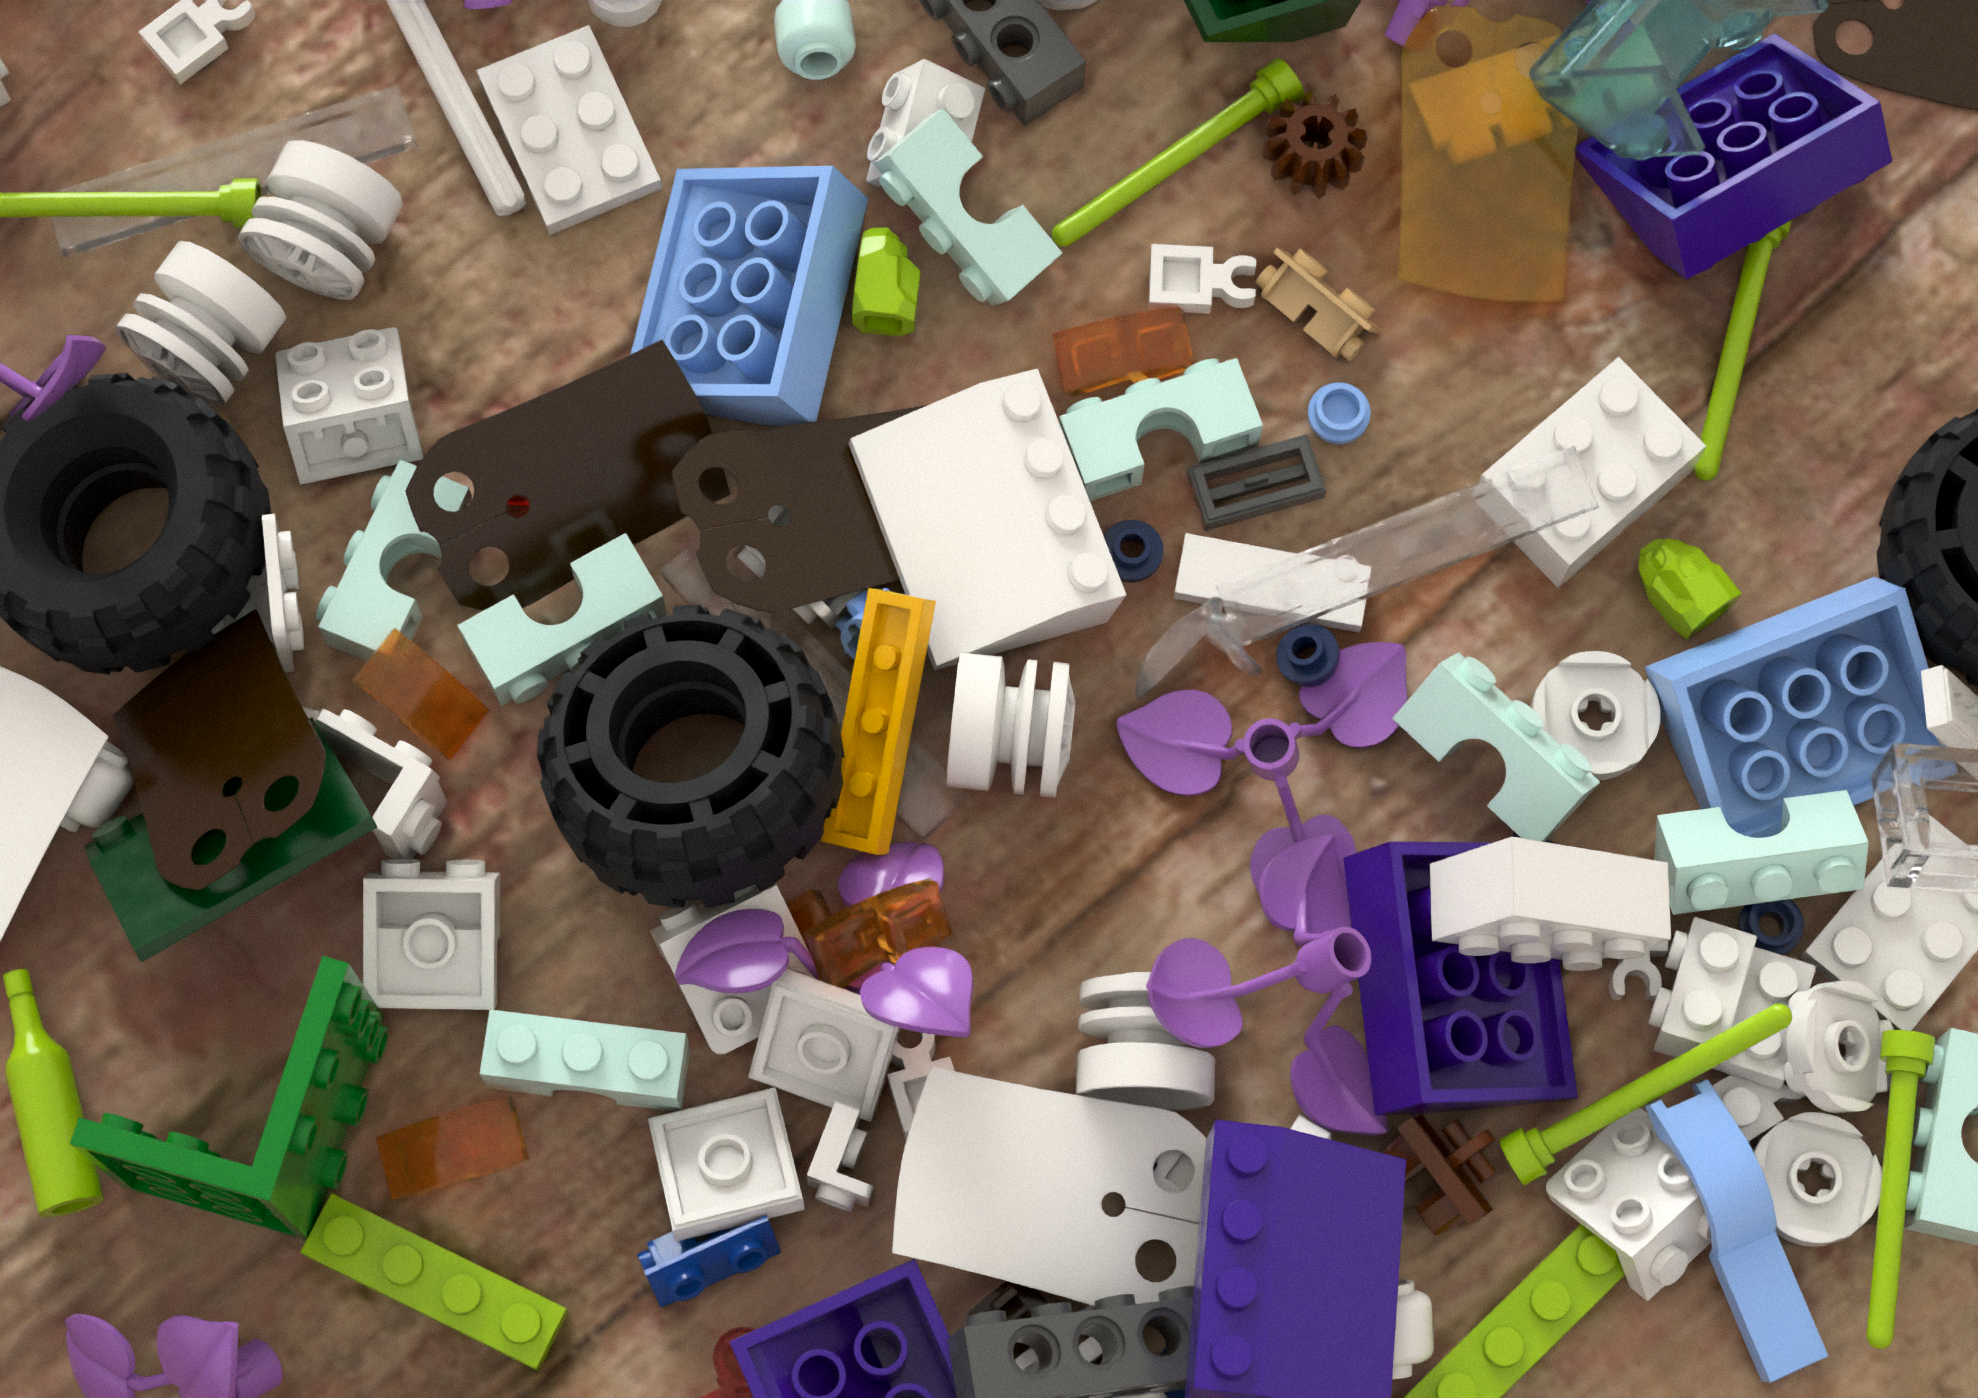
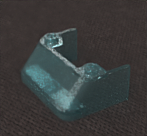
(1625, 58)

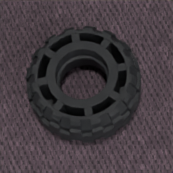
(77, 462)
(1933, 543)
(710, 831)

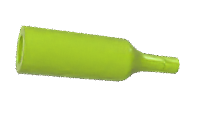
(46, 1109)

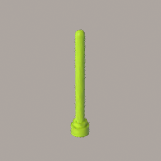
(1267, 93)
(231, 203)
(1735, 351)
(1906, 1061)
(1535, 1149)

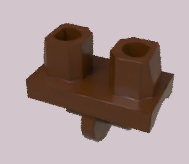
(1459, 1196)

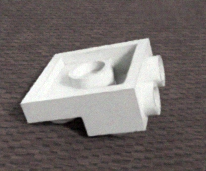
(431, 935)
(1719, 985)

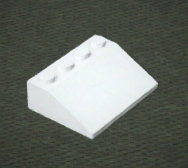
(989, 519)

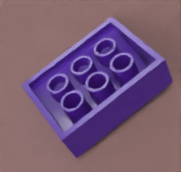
(1775, 144)
(1445, 1023)
(1294, 1267)
(856, 1344)

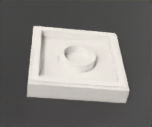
(823, 1045)
(725, 1164)

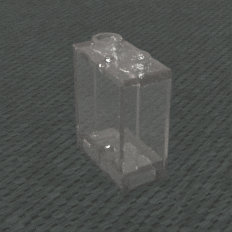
(1903, 817)

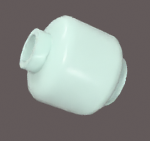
(814, 36)

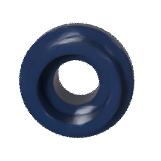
(1140, 567)
(1319, 666)
(1788, 918)

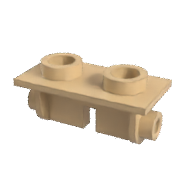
(1301, 285)

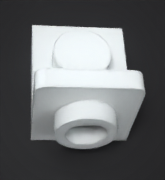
(839, 1147)

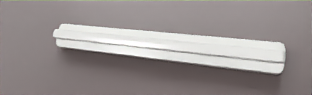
(459, 106)

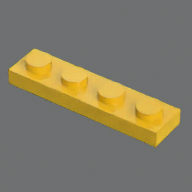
(879, 719)

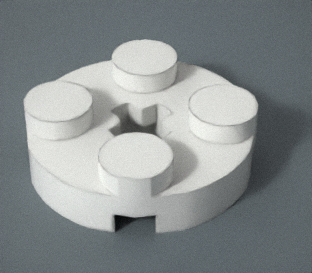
(1619, 691)
(1815, 1067)
(1843, 1159)

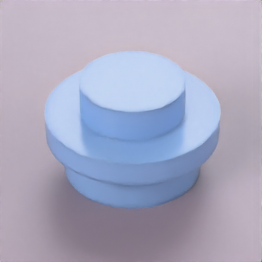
(1339, 413)

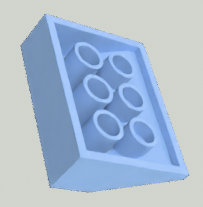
(754, 286)
(1796, 703)

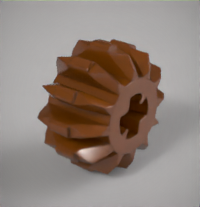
(1318, 124)

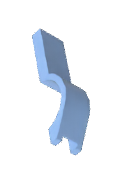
(1743, 1232)

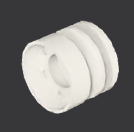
(321, 219)
(206, 315)
(1008, 725)
(1141, 1057)

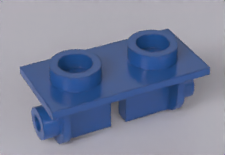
(687, 1267)

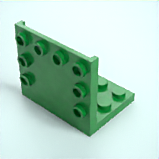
(302, 1135)

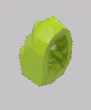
(885, 286)
(1685, 585)

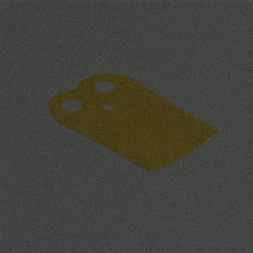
(1477, 187)

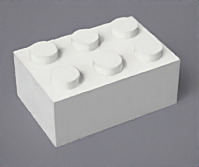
(1631, 456)
(1549, 903)

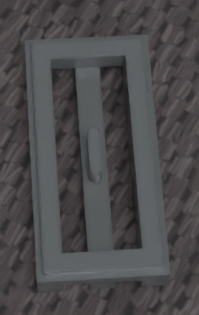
(1260, 505)

